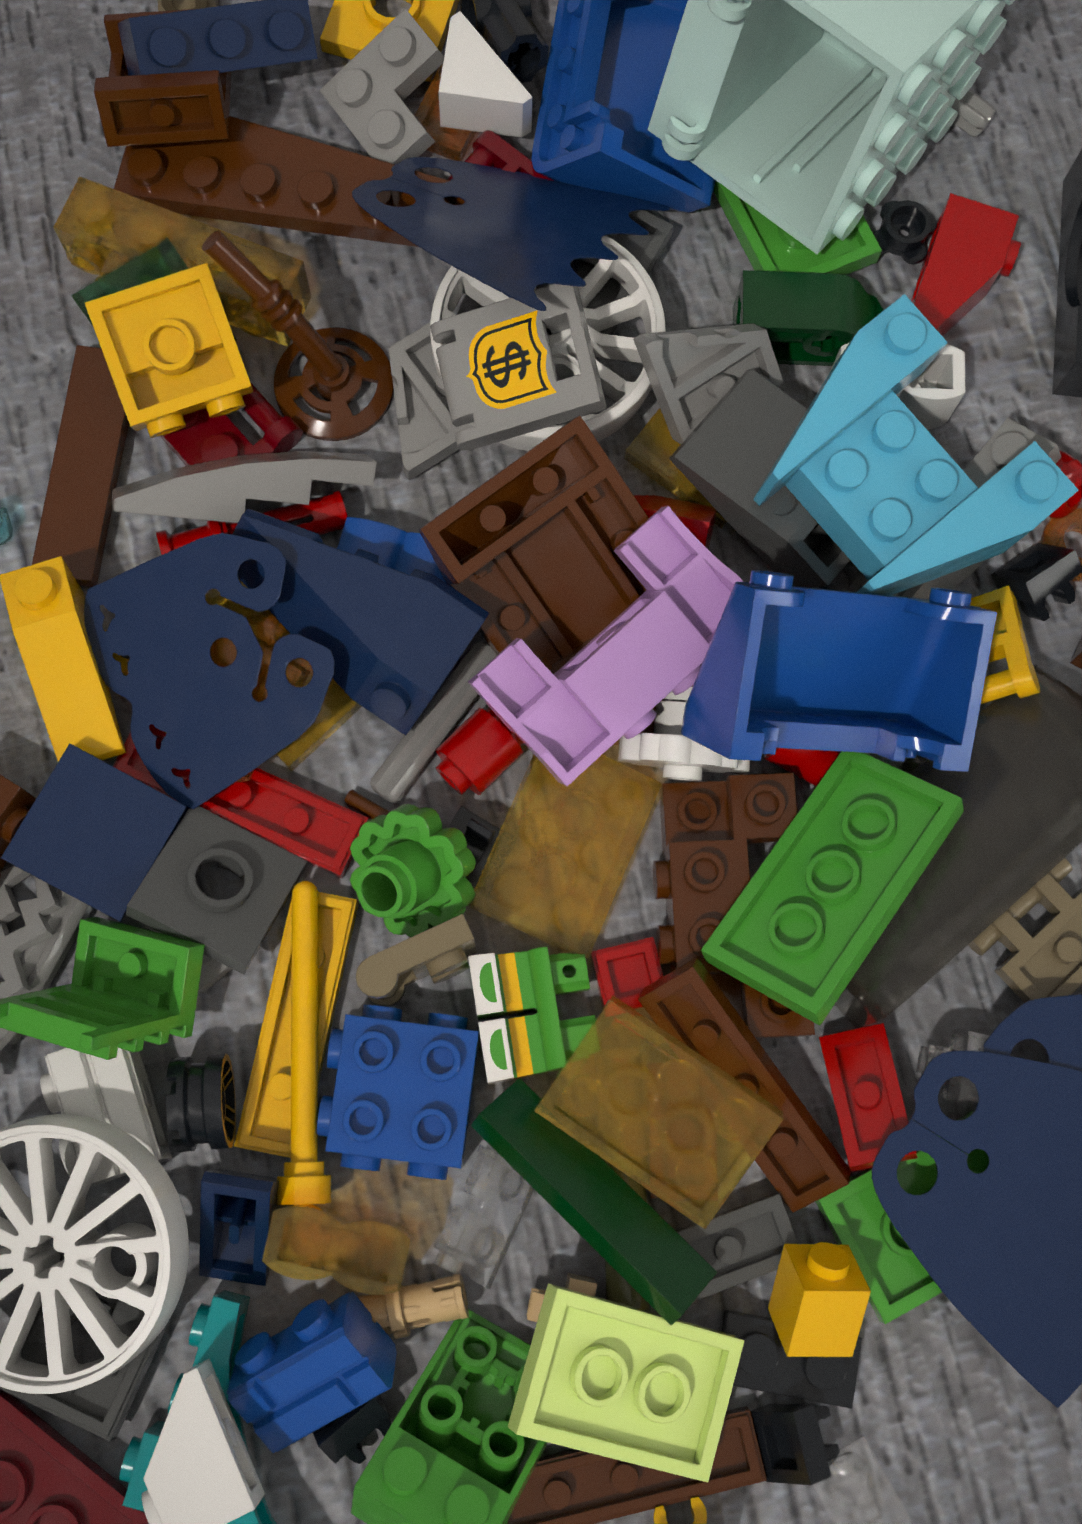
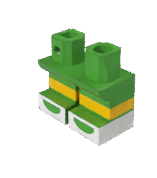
(523, 984)

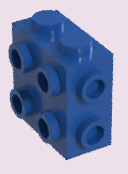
(400, 1091)

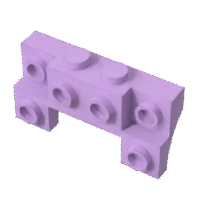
(624, 669)

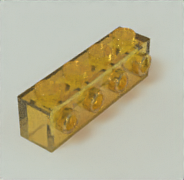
(109, 227)

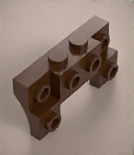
(707, 870)

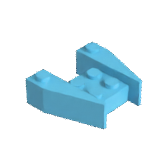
(888, 483)

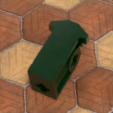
(804, 312)

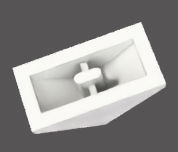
(478, 88)

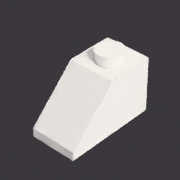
(200, 1459)

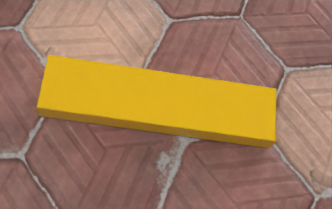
(267, 1104)

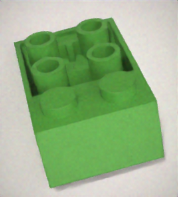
(451, 1441)

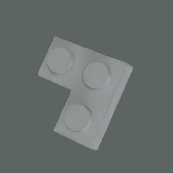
(374, 84)

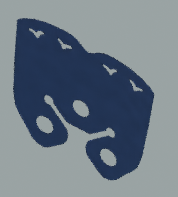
(176, 685)

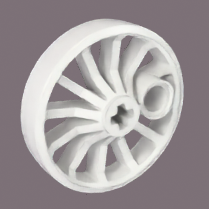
(641, 302)
(87, 1254)

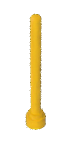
(304, 1175)

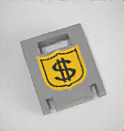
(505, 370)

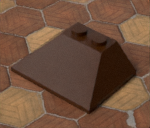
(542, 546)

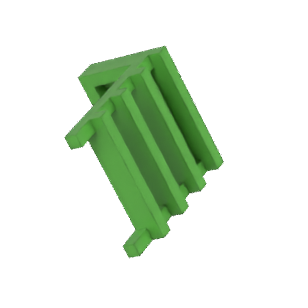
(122, 992)

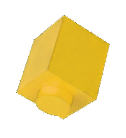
(818, 1300)

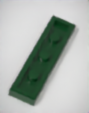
(595, 1202)

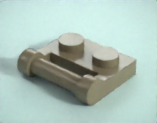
(435, 952)

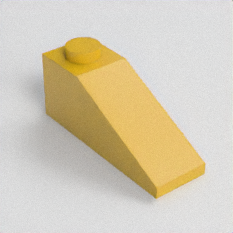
(53, 642)

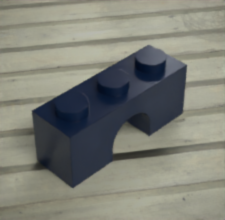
(219, 38)

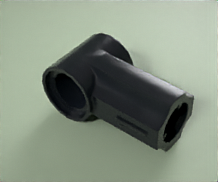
(510, 33)

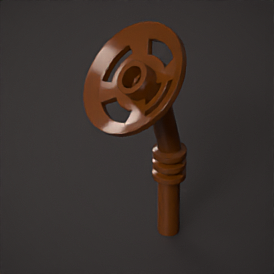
(325, 365)

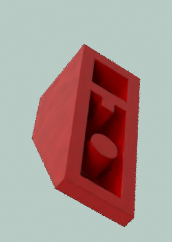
(964, 260)

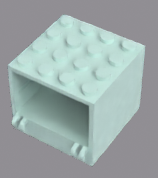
(817, 98)

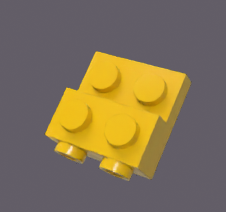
(170, 350)

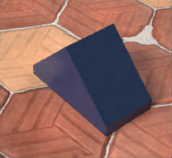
(235, 1225)

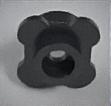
(911, 218)

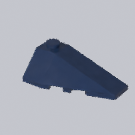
(385, 628)

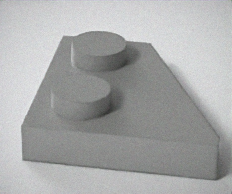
(699, 366)
(420, 404)

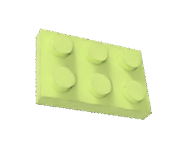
(626, 1384)

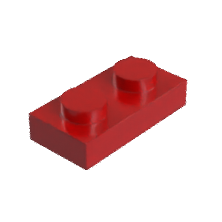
(864, 1091)

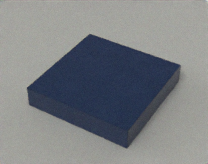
(94, 832)

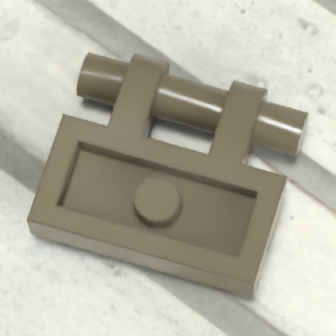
(1051, 957)

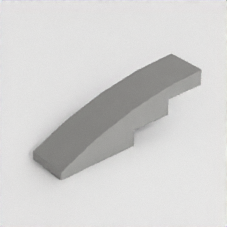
(220, 487)

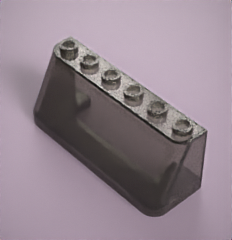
(1014, 829)

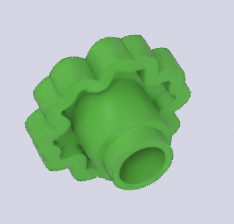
(412, 870)

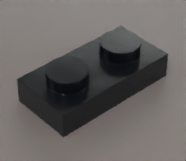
(768, 1369)

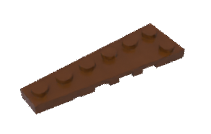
(265, 181)

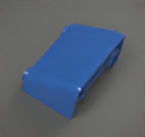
(601, 98)
(842, 673)

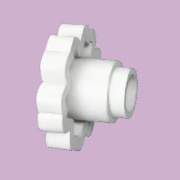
(671, 750)

